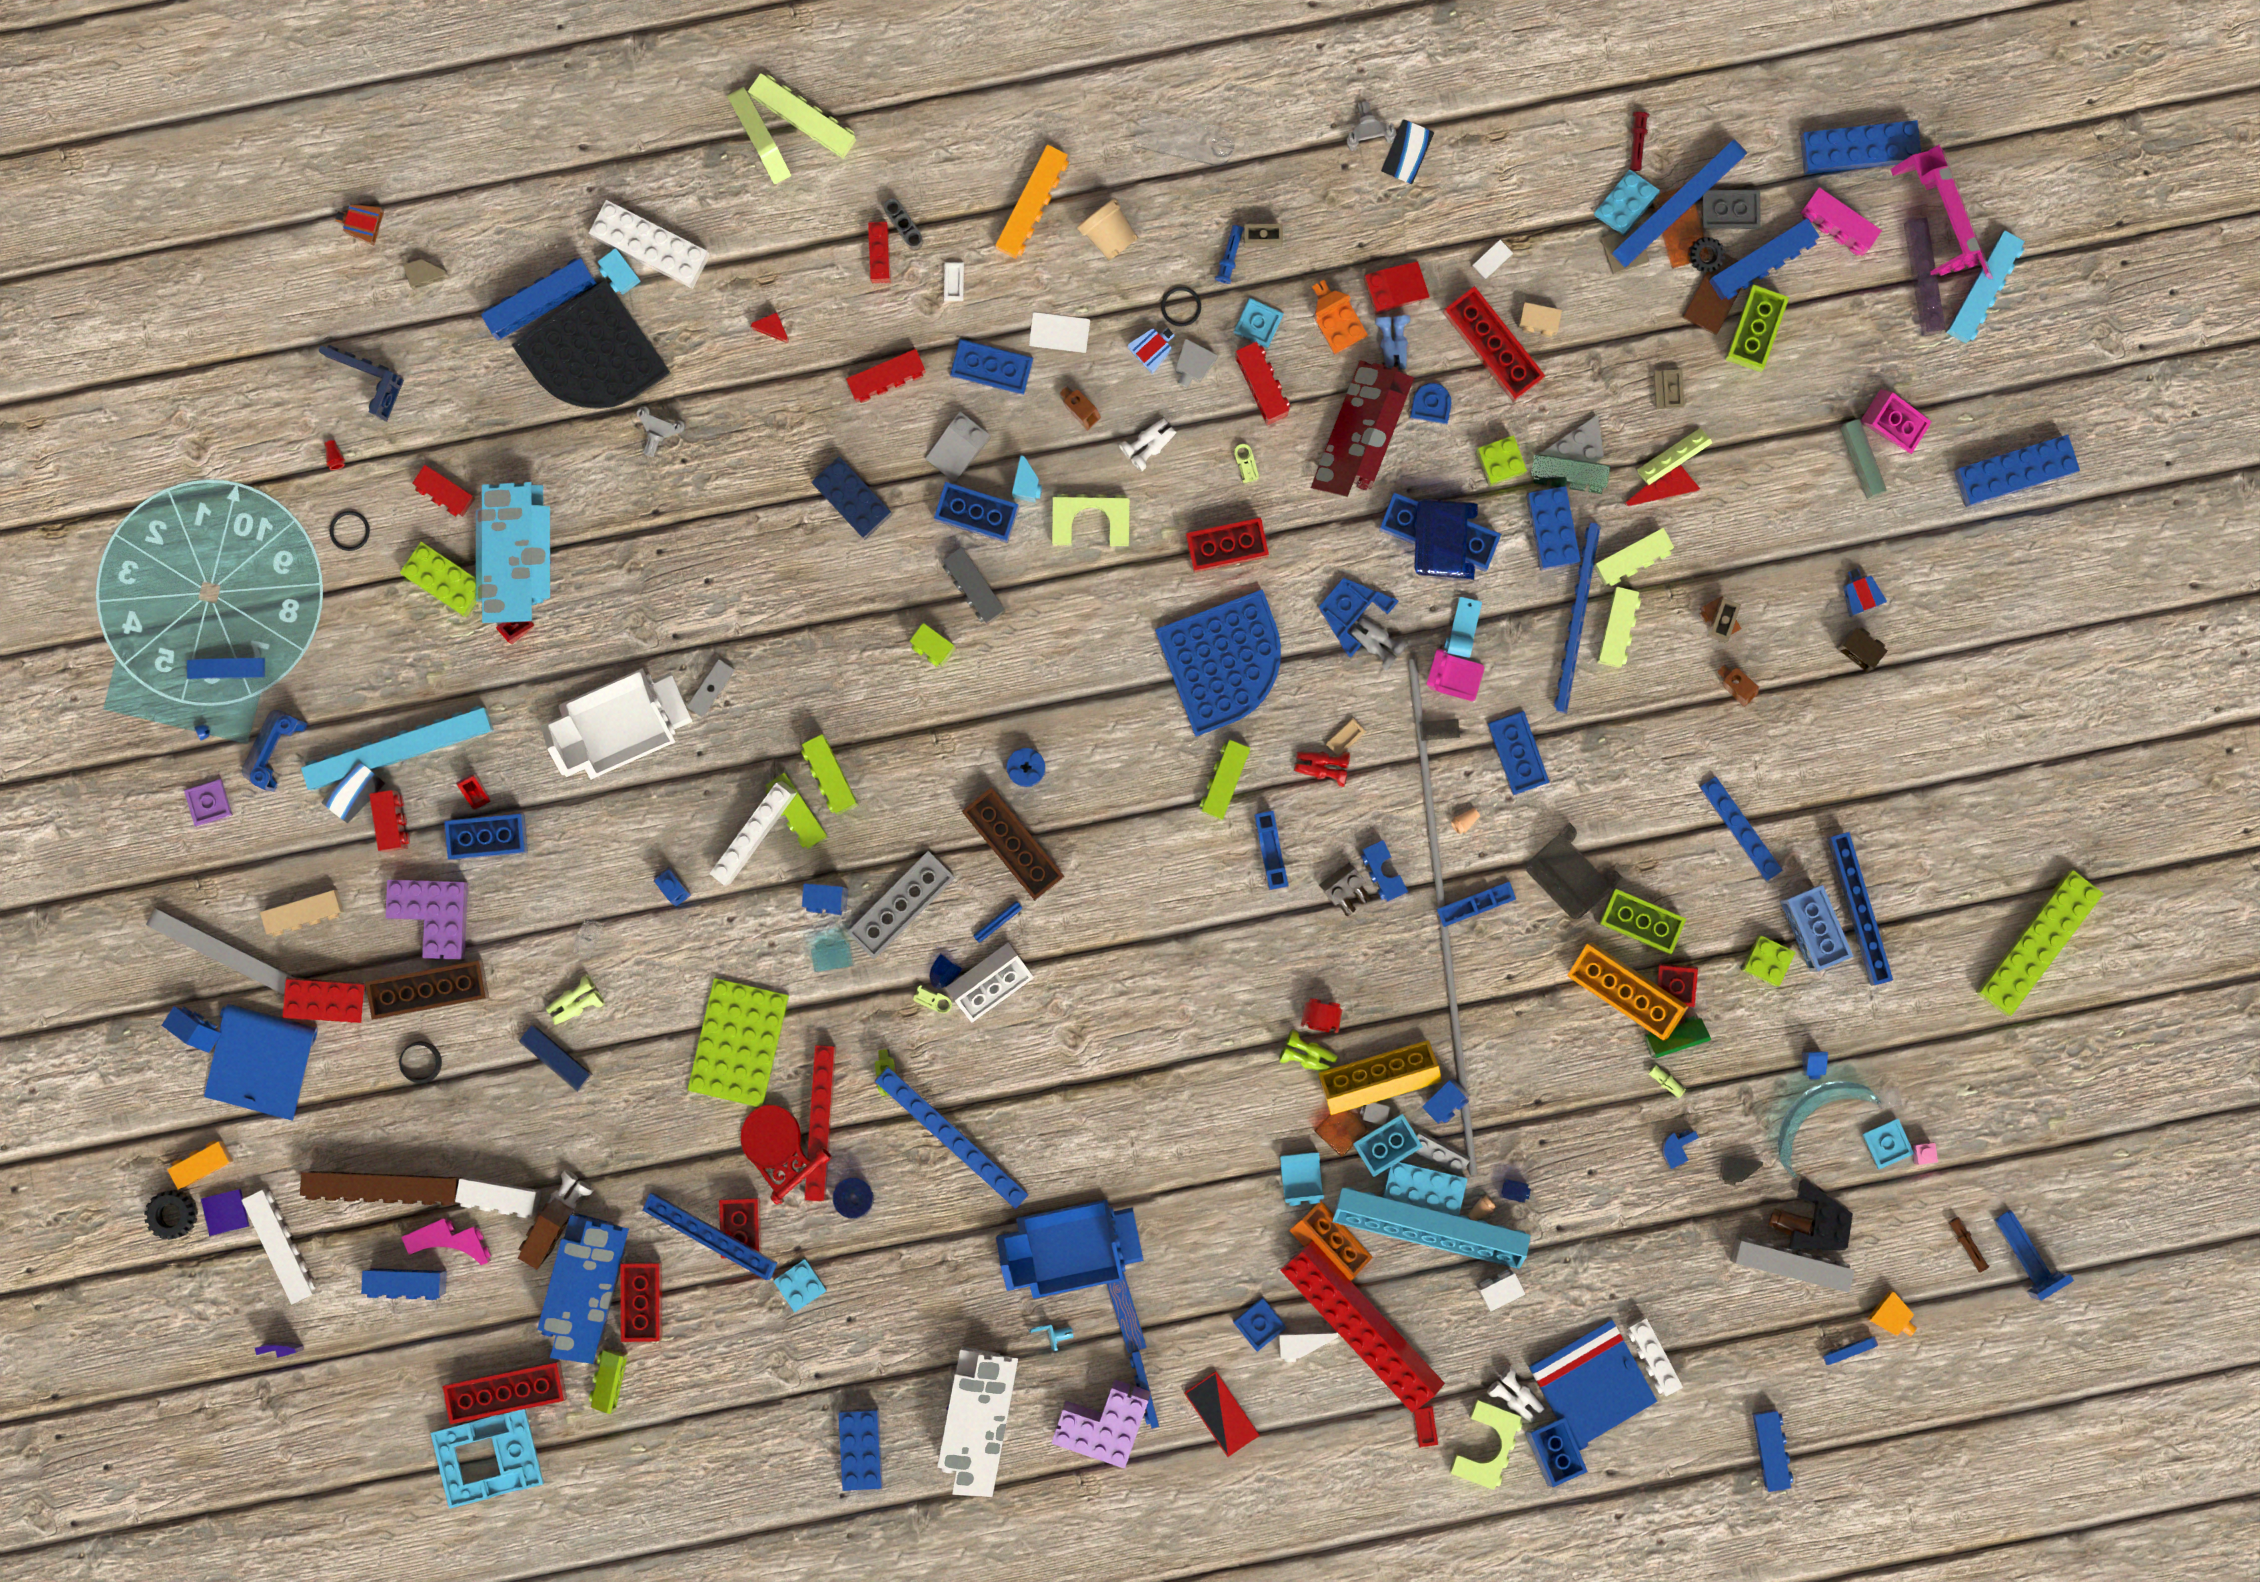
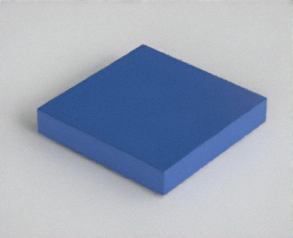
(1259, 1324)

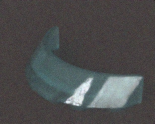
(1808, 1103)

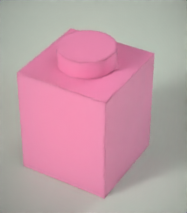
(1924, 1153)

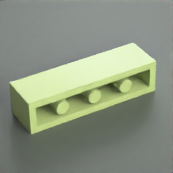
(1634, 556)
(1618, 627)

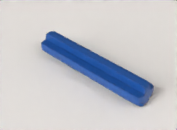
(998, 921)

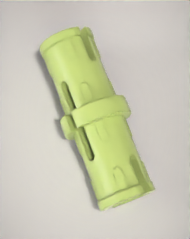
(1667, 1081)

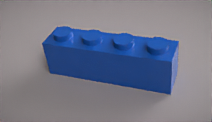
(1772, 1451)

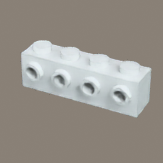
(1654, 1355)

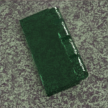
(1568, 470)

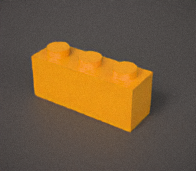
(199, 1164)

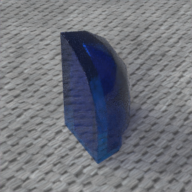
(943, 972)

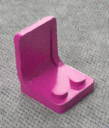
(1455, 676)

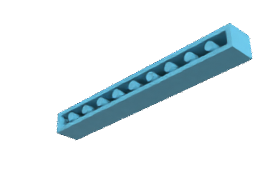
(399, 748)

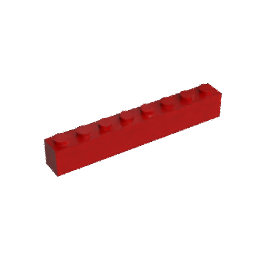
(820, 1119)

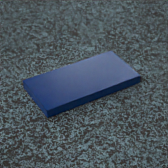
(991, 367)
(1518, 753)

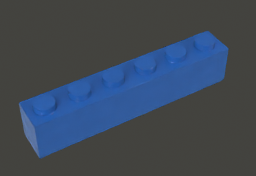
(1764, 259)

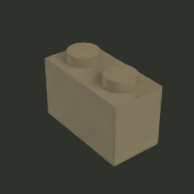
(1263, 235)
(1724, 620)

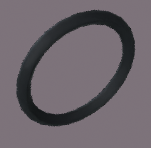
(1181, 289)
(344, 514)

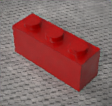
(879, 252)
(443, 491)

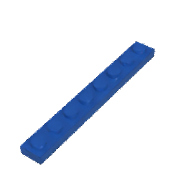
(710, 1236)

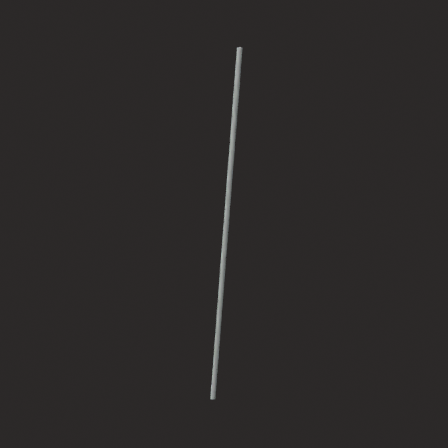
(1441, 903)

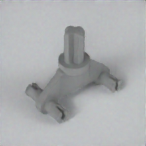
(1369, 128)
(657, 429)

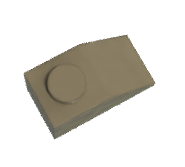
(423, 273)

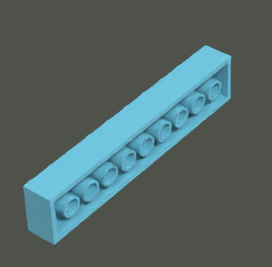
(1431, 1227)

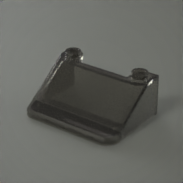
(1569, 875)

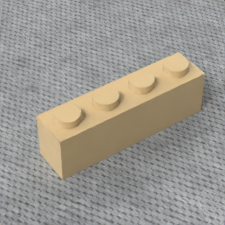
(302, 912)

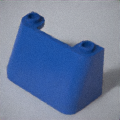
(255, 765)

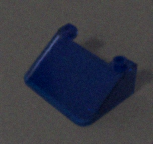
(1442, 539)

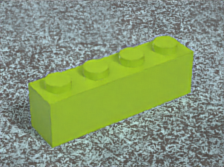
(1225, 780)
(800, 817)

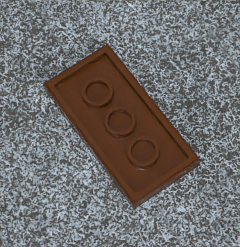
(1706, 307)

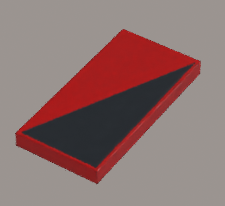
(1221, 1414)

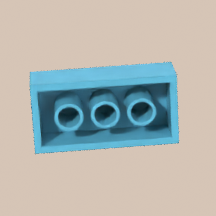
(1425, 1187)

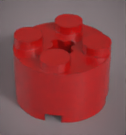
(1321, 1016)

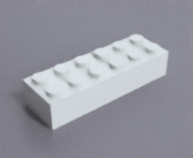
(649, 244)

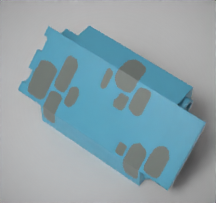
(512, 551)

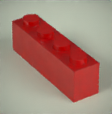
(886, 375)

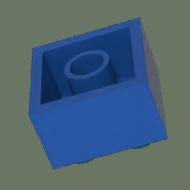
(191, 1028)
(1446, 1101)

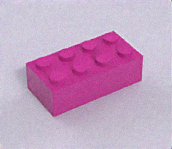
(1840, 222)

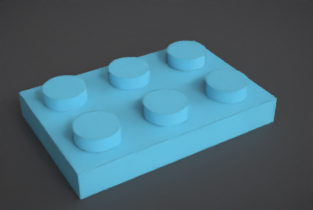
(1627, 203)

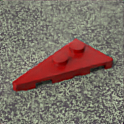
(1671, 484)

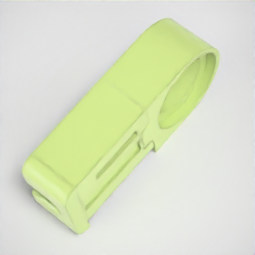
(1247, 465)
(930, 999)

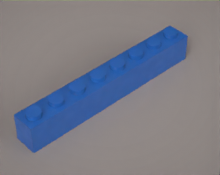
(1860, 909)

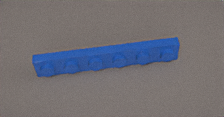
(1741, 829)

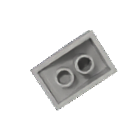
(958, 447)

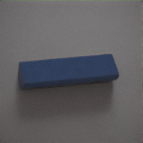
(555, 1057)

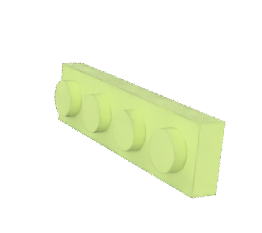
(1674, 456)

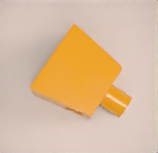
(1893, 1315)

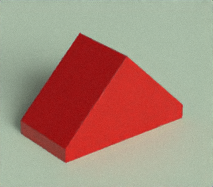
(771, 327)
(514, 630)
(473, 791)

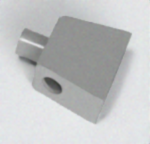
(1194, 363)

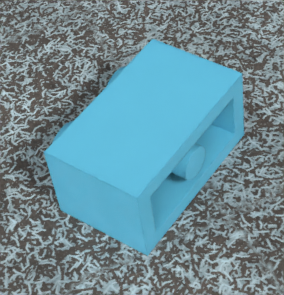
(618, 271)

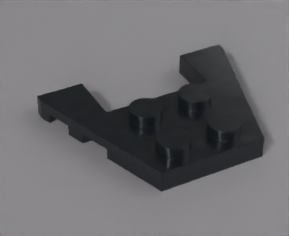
(1830, 1222)

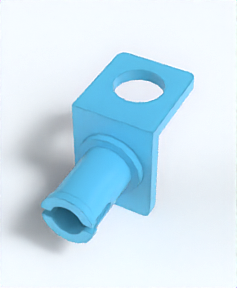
(1054, 1335)

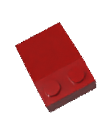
(1396, 287)

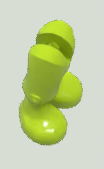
(1313, 1051)

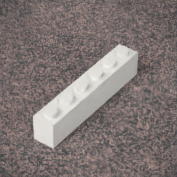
(753, 833)
(278, 1246)

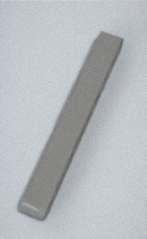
(218, 950)

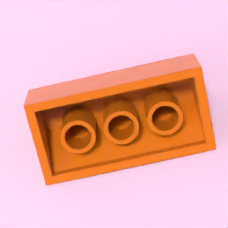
(1332, 1239)

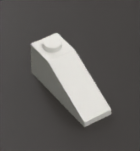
(1300, 1344)

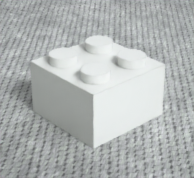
(1500, 1290)

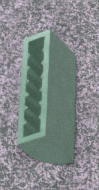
(1863, 458)

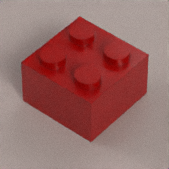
(1679, 982)

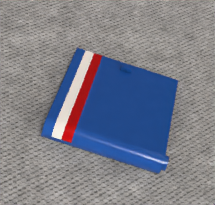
(1592, 1384)

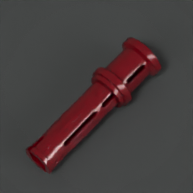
(1639, 131)

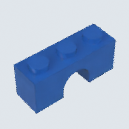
(1374, 857)

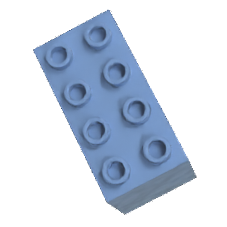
(1816, 928)

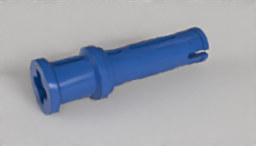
(1227, 263)

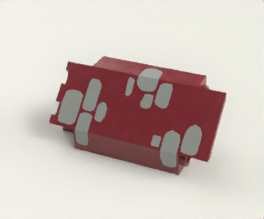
(1362, 429)

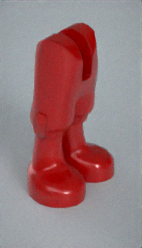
(1318, 762)

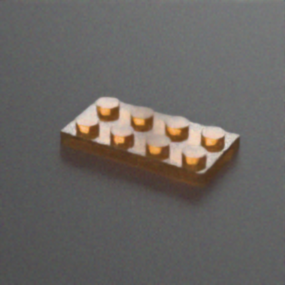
(1681, 233)

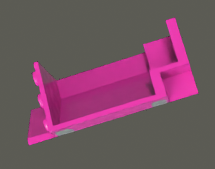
(1936, 173)

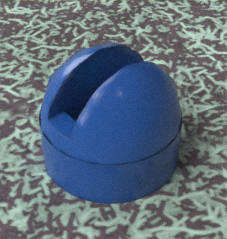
(202, 731)

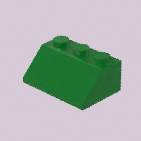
(1683, 1036)

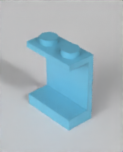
(1301, 1178)

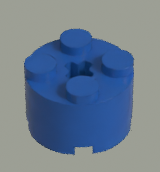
(1032, 776)

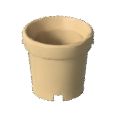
(1108, 229)

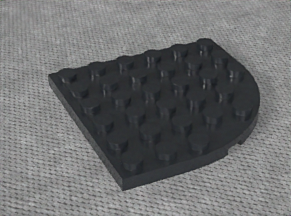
(592, 353)

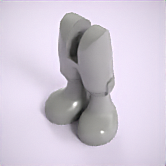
(1372, 641)

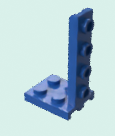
(2044, 1281)

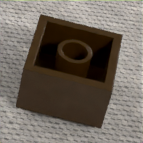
(1862, 649)

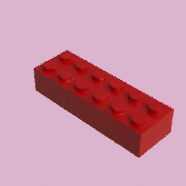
(1494, 344)
(504, 1392)

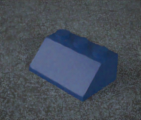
(1556, 1452)

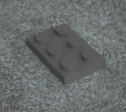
(1731, 209)

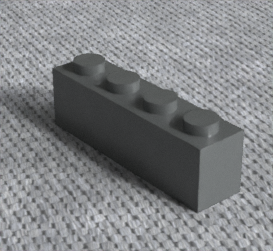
(974, 586)

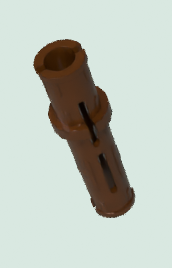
(1965, 1238)

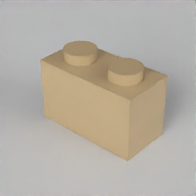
(1540, 319)

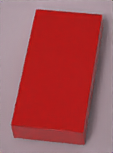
(1425, 1426)

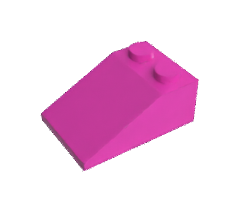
(1896, 420)

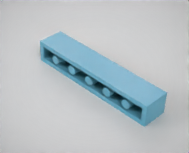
(1983, 289)

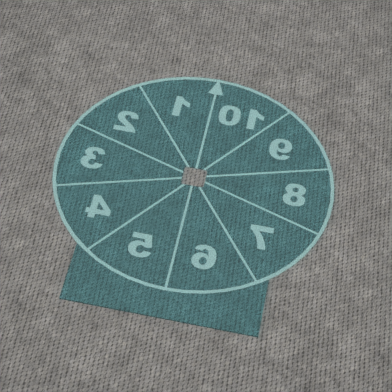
(154, 611)

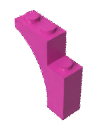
(442, 1235)

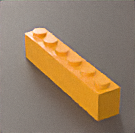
(1031, 202)

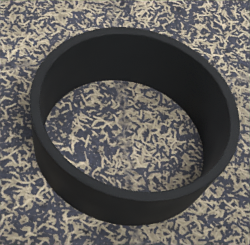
(437, 1058)

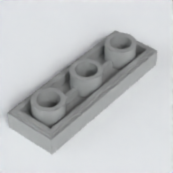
(718, 678)

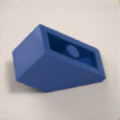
(1814, 1064)

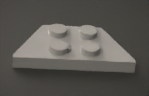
(1580, 444)

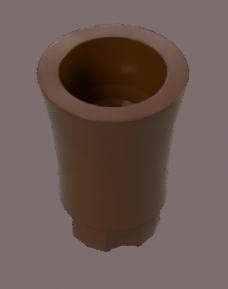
(1789, 1222)

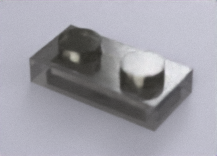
(1439, 729)

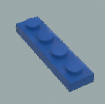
(1141, 1381)

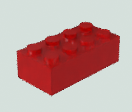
(1262, 383)
(1227, 545)
(323, 1000)
(641, 1301)

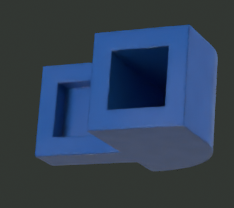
(1672, 1147)

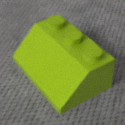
(608, 1380)

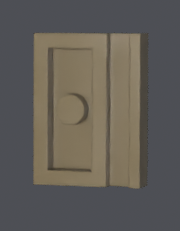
(1669, 389)

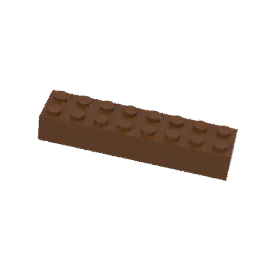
(379, 1186)

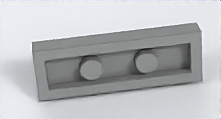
(1442, 1154)

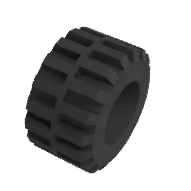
(155, 1219)

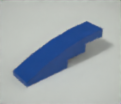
(226, 668)
(1476, 904)

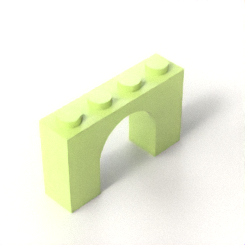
(1067, 507)
(1488, 1472)

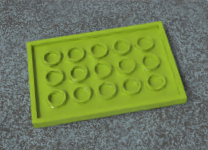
(738, 1043)

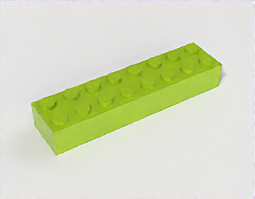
(2039, 943)

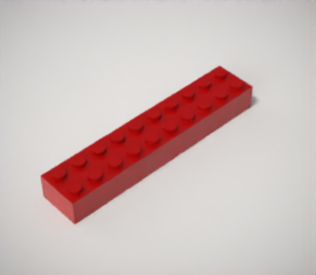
(1362, 1326)

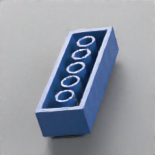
(1859, 147)
(538, 299)
(2017, 470)
(1401, 523)

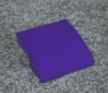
(225, 1212)
(281, 1348)

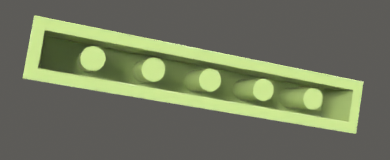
(801, 115)

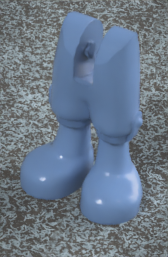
(1399, 345)

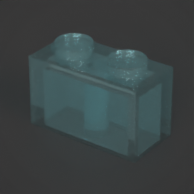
(832, 957)

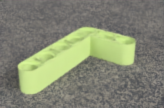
(759, 135)

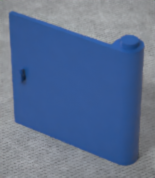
(259, 1060)

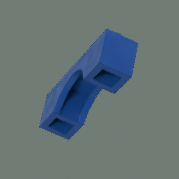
(1271, 850)

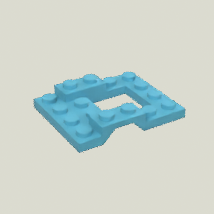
(513, 1450)

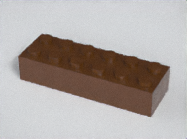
(1013, 844)
(427, 990)

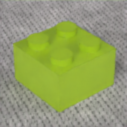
(1501, 460)
(932, 645)
(1768, 961)

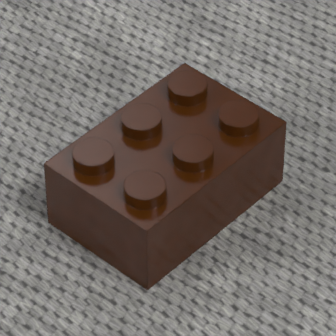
(545, 1233)

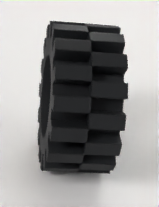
(1717, 254)

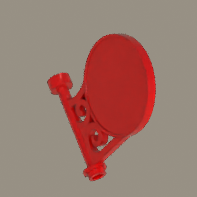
(771, 1141)

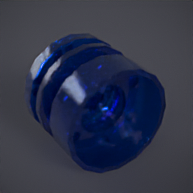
(843, 1192)

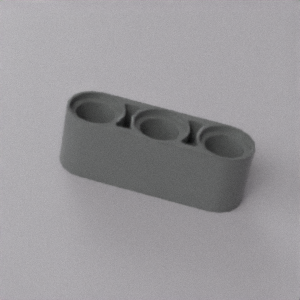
(897, 217)

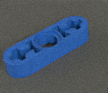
(1850, 1350)

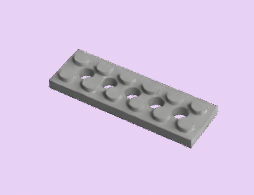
(887, 904)

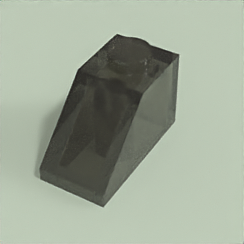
(1737, 1169)

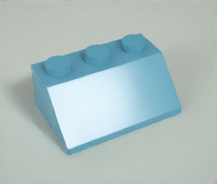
(1387, 1145)

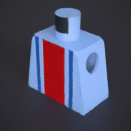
(1152, 348)

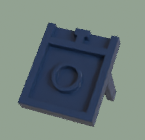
(386, 389)

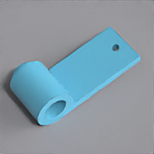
(1463, 627)

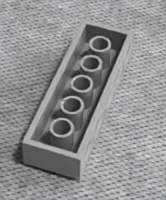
(1796, 1266)

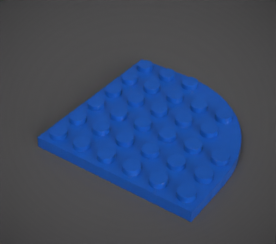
(1223, 660)

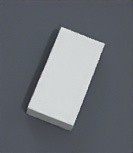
(1492, 259)
(954, 281)

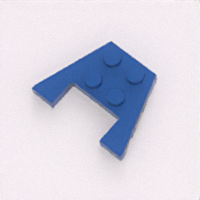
(1346, 605)

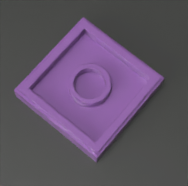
(208, 802)

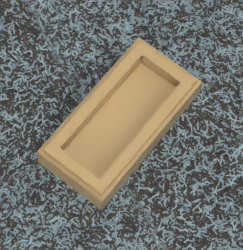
(1345, 737)

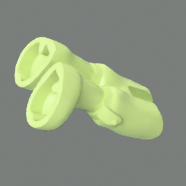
(568, 1002)

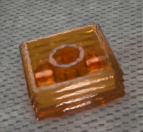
(1341, 1143)

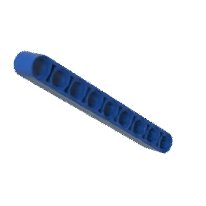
(1679, 203)

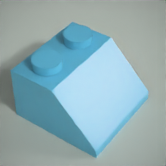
(1026, 483)

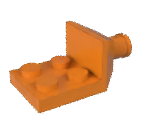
(1337, 318)

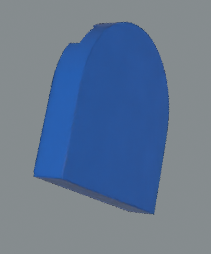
(1431, 404)

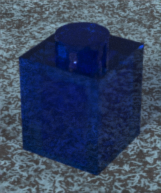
(1515, 1190)

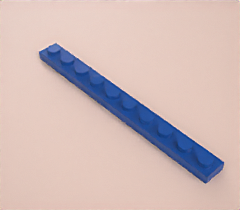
(1576, 625)
(951, 1137)

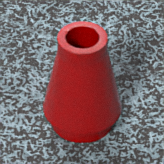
(334, 457)

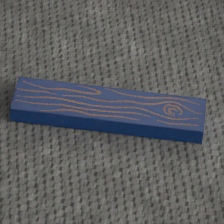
(1126, 1315)

